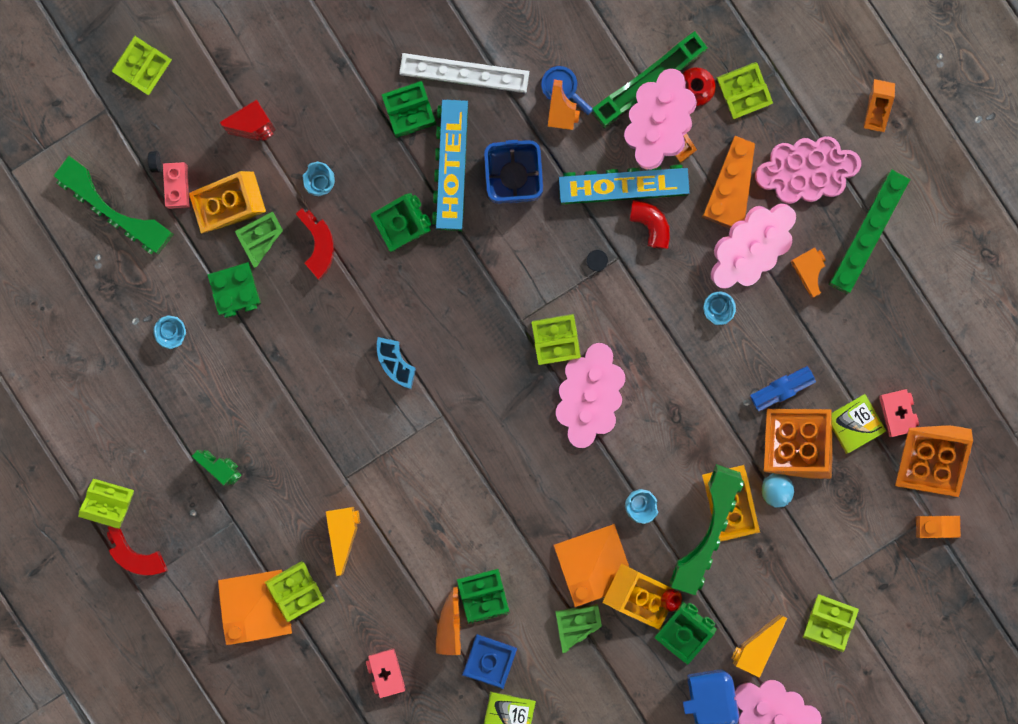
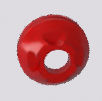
(706, 94)

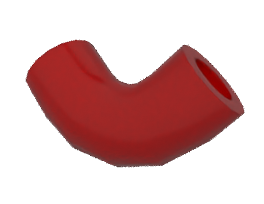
(655, 222)

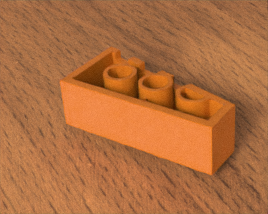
(731, 188)

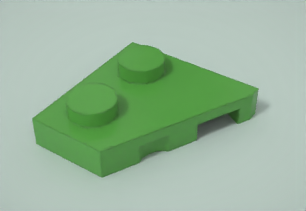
(259, 236)
(577, 624)

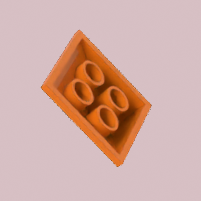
(799, 443)
(935, 459)
(591, 563)
(250, 609)

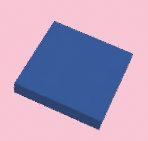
(489, 661)

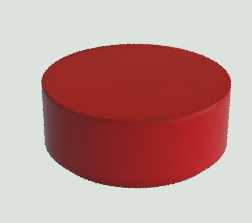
(671, 600)

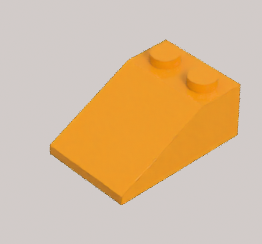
(227, 201)
(743, 518)
(342, 531)
(637, 596)
(756, 650)

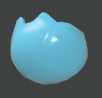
(318, 179)
(719, 308)
(169, 332)
(777, 490)
(641, 506)

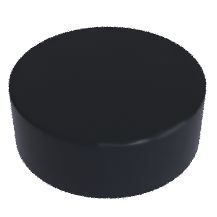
(154, 161)
(597, 260)

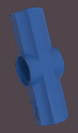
(783, 388)

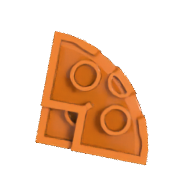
(449, 626)

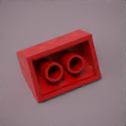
(249, 123)

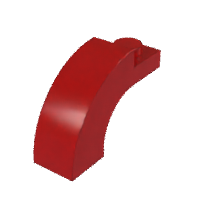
(324, 244)
(131, 560)

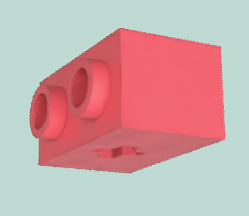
(176, 185)
(890, 404)
(387, 660)

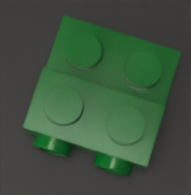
(401, 221)
(234, 290)
(223, 469)
(686, 632)

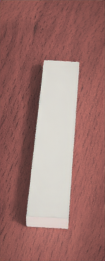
(464, 73)

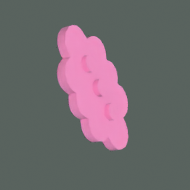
(660, 119)
(807, 170)
(753, 245)
(590, 395)
(773, 705)

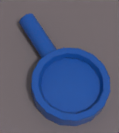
(569, 86)

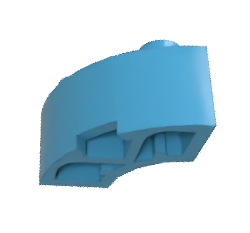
(393, 363)

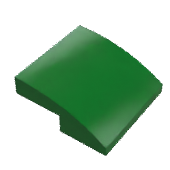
(409, 109)
(483, 596)

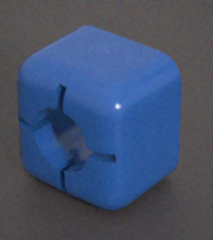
(525, 153)
(712, 698)

